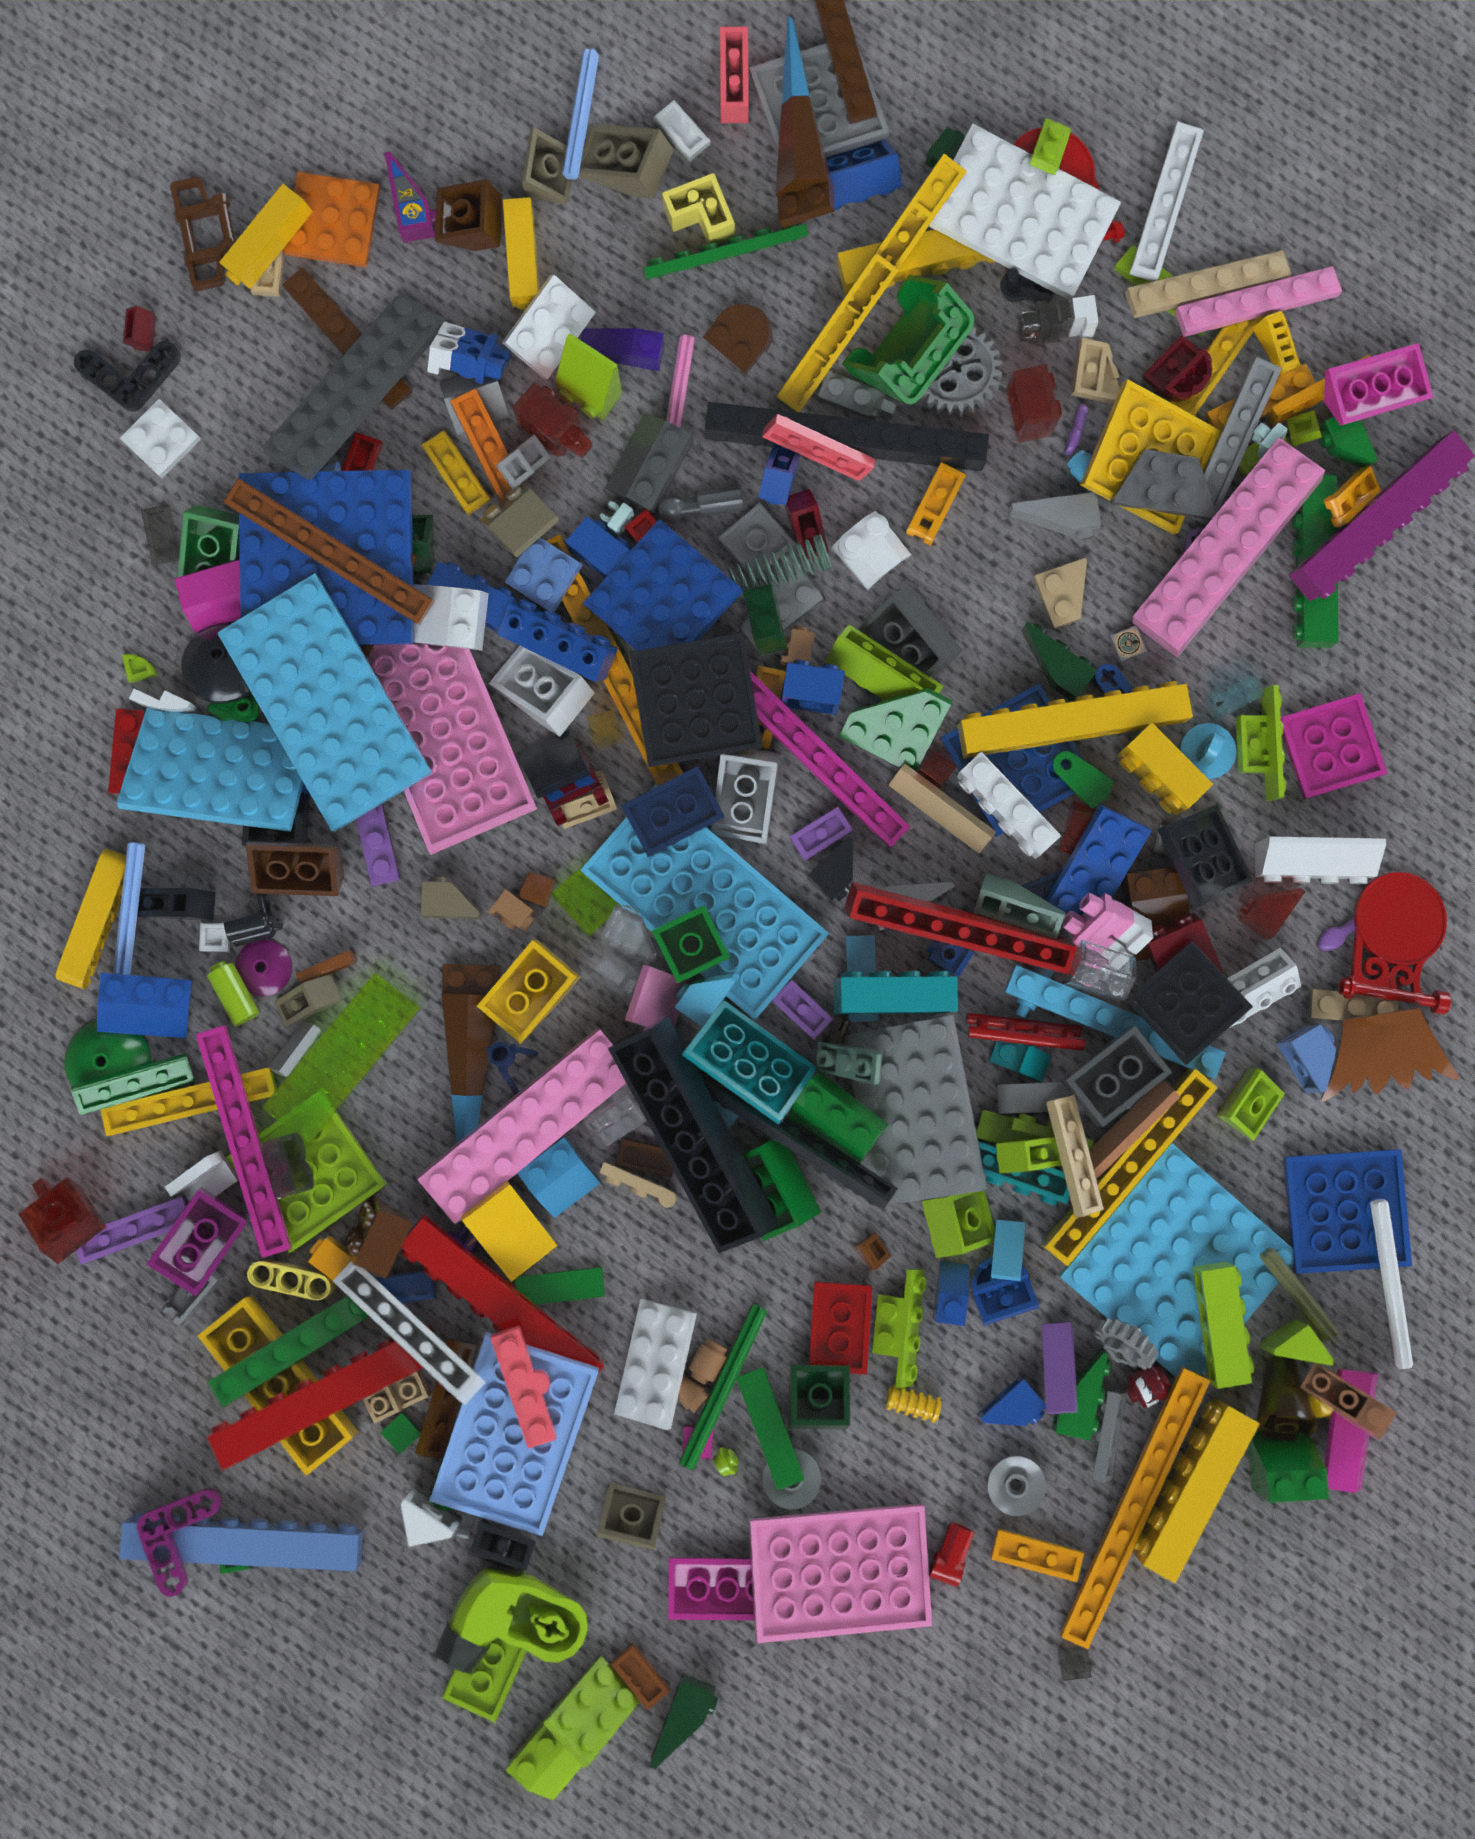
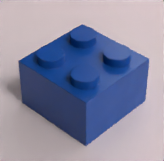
(813, 687)

